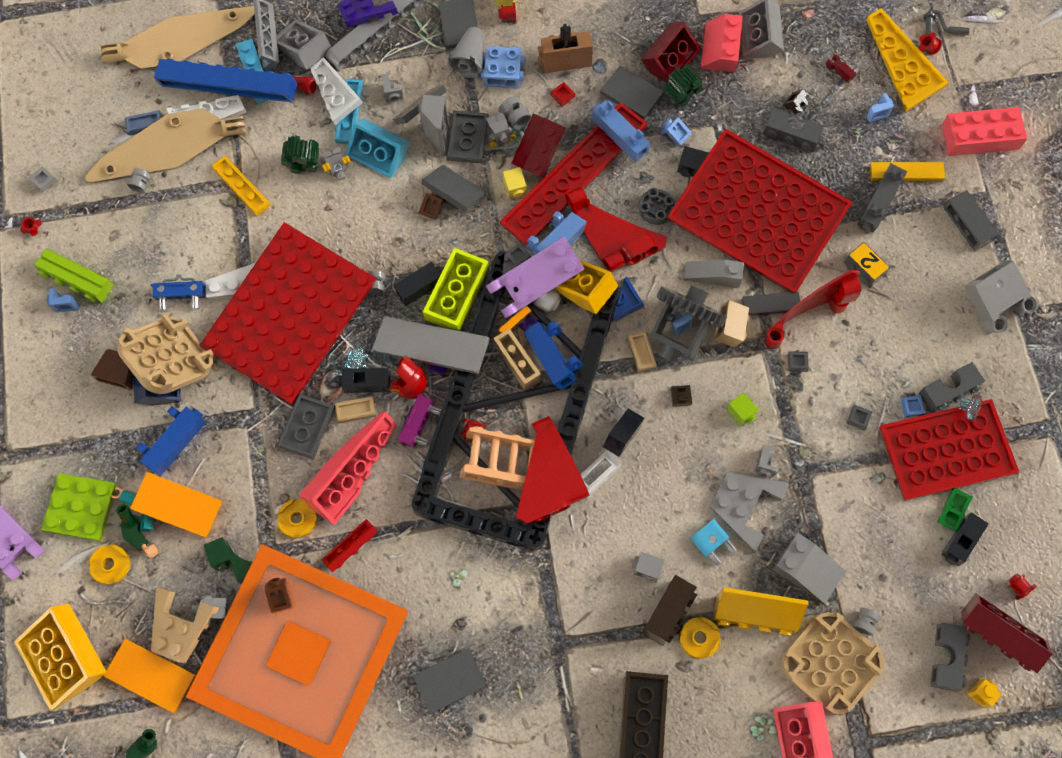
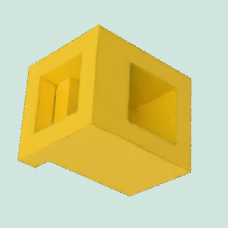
(985, 693)

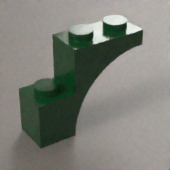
(221, 556)

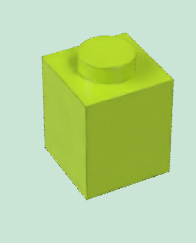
(742, 409)

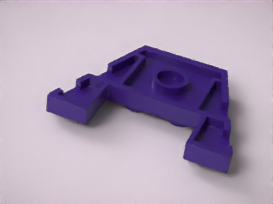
(359, 11)

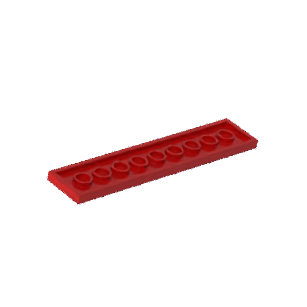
(575, 170)

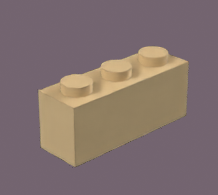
(517, 359)

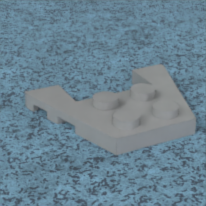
(737, 499)

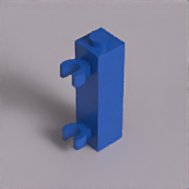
(550, 356)
(173, 440)

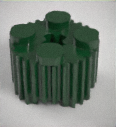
(683, 85)
(300, 154)

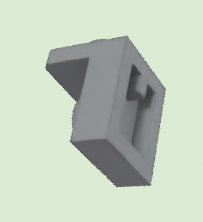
(391, 94)
(765, 458)

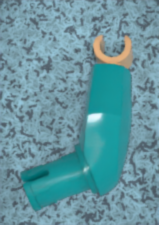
(127, 497)

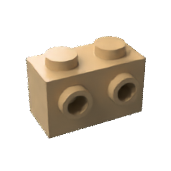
(734, 328)

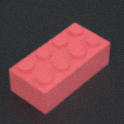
(984, 131)

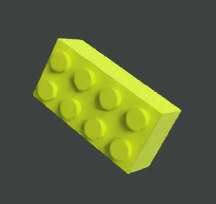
(456, 290)

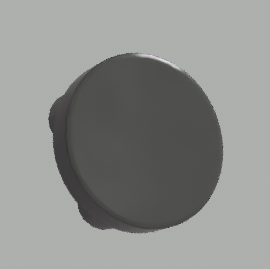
(656, 206)

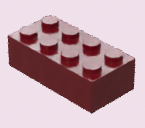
(1006, 633)

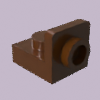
(431, 205)
(277, 594)

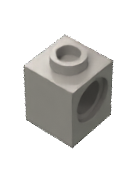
(648, 566)

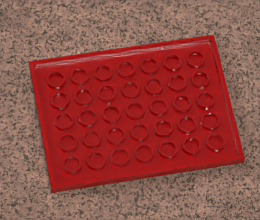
(759, 211)
(288, 313)

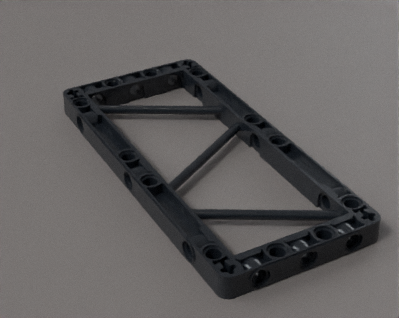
(453, 411)

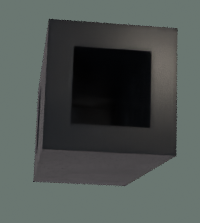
(418, 283)
(365, 380)
(623, 432)
(964, 539)

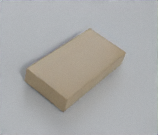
(642, 351)
(355, 409)

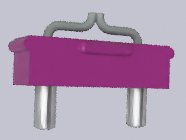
(416, 421)

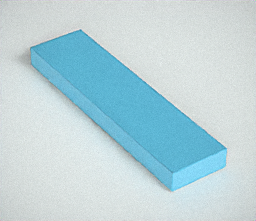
(345, 126)

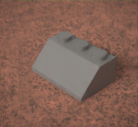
(761, 30)
(435, 121)

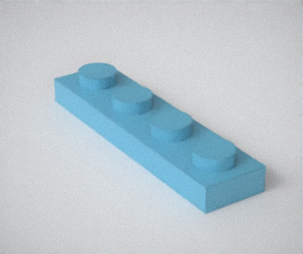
(250, 59)

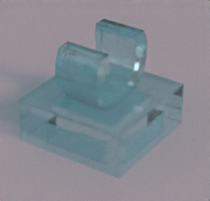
(355, 357)
(971, 406)

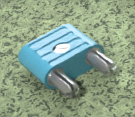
(710, 539)

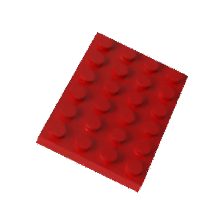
(948, 451)

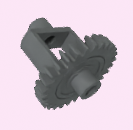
(691, 302)

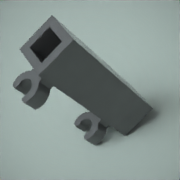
(881, 198)

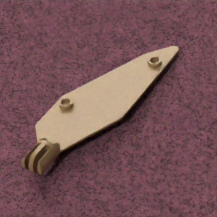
(177, 37)
(166, 144)

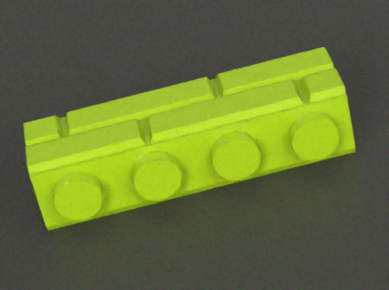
(73, 275)

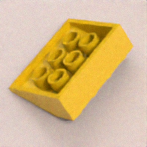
(759, 611)
(59, 656)

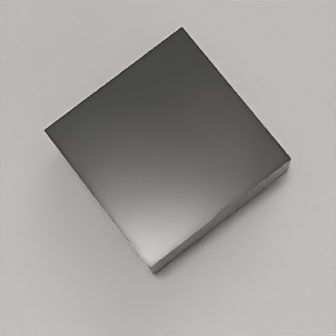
(798, 361)
(859, 417)

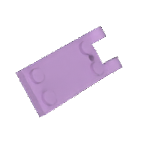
(538, 275)
(14, 535)

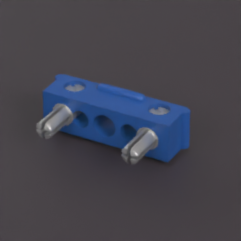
(178, 290)

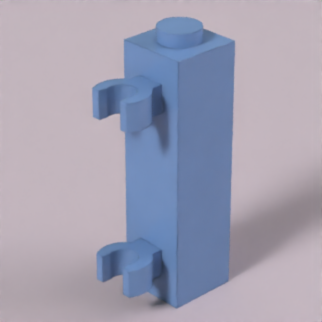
(620, 130)
(570, 227)

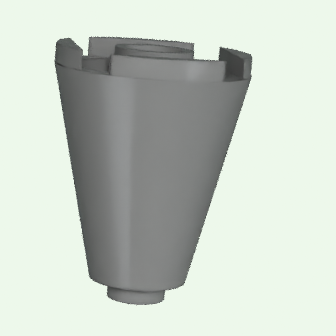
(468, 54)

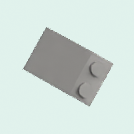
(303, 44)
(809, 568)

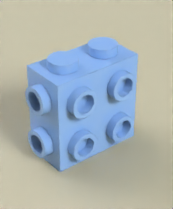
(503, 67)

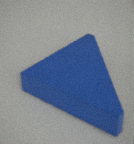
(627, 301)

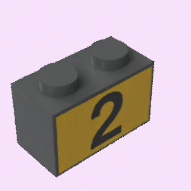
(868, 263)

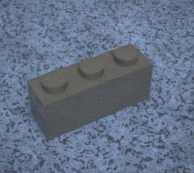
(971, 220)

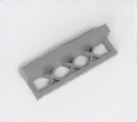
(266, 33)

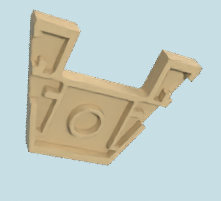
(174, 635)

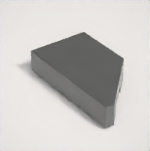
(515, 257)

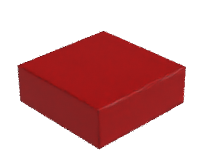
(562, 94)

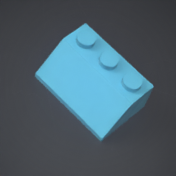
(376, 147)

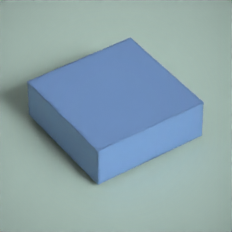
(912, 406)

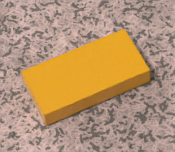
(515, 320)

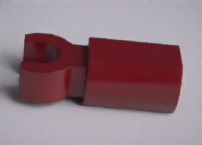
(841, 68)

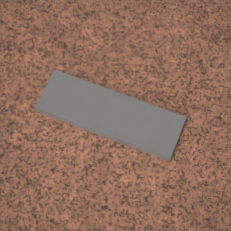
(431, 344)

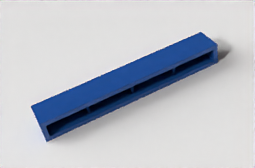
(226, 80)

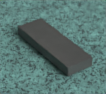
(771, 303)

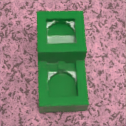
(954, 509)

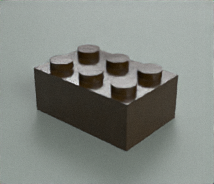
(670, 611)

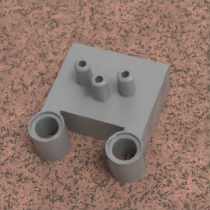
(996, 292)

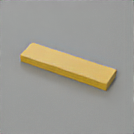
(915, 170)
(241, 185)

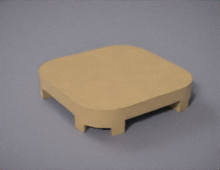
(164, 355)
(833, 663)

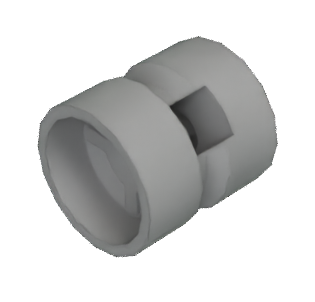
(515, 113)

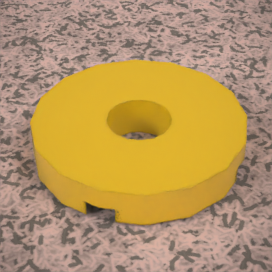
(301, 529)
(119, 569)
(695, 649)

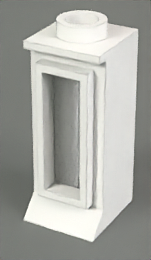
(600, 471)

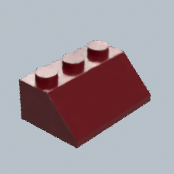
(671, 51)
(538, 145)

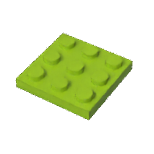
(79, 507)

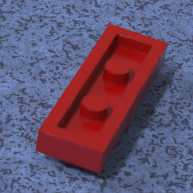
(349, 545)

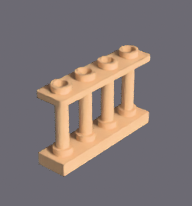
(491, 474)

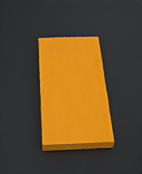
(176, 505)
(150, 676)

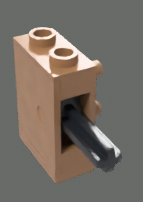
(565, 51)

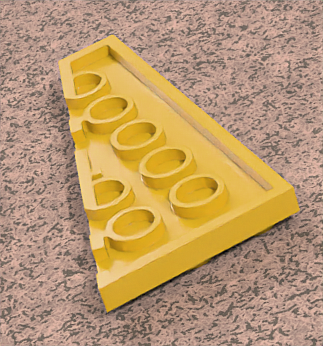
(908, 67)

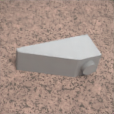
(715, 272)

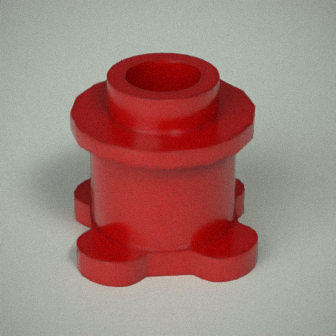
(507, 13)
(930, 43)
(470, 423)
(1020, 586)

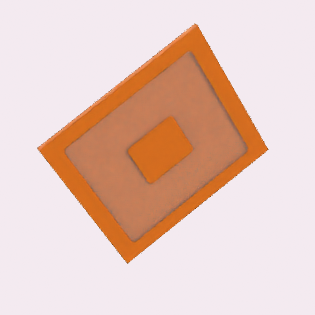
(303, 667)

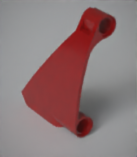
(611, 237)
(835, 293)
(551, 477)

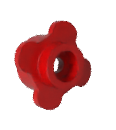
(29, 221)

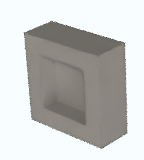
(42, 179)

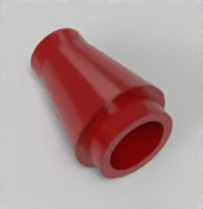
(305, 84)

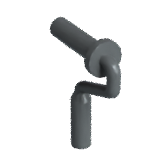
(931, 15)

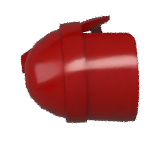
(412, 381)

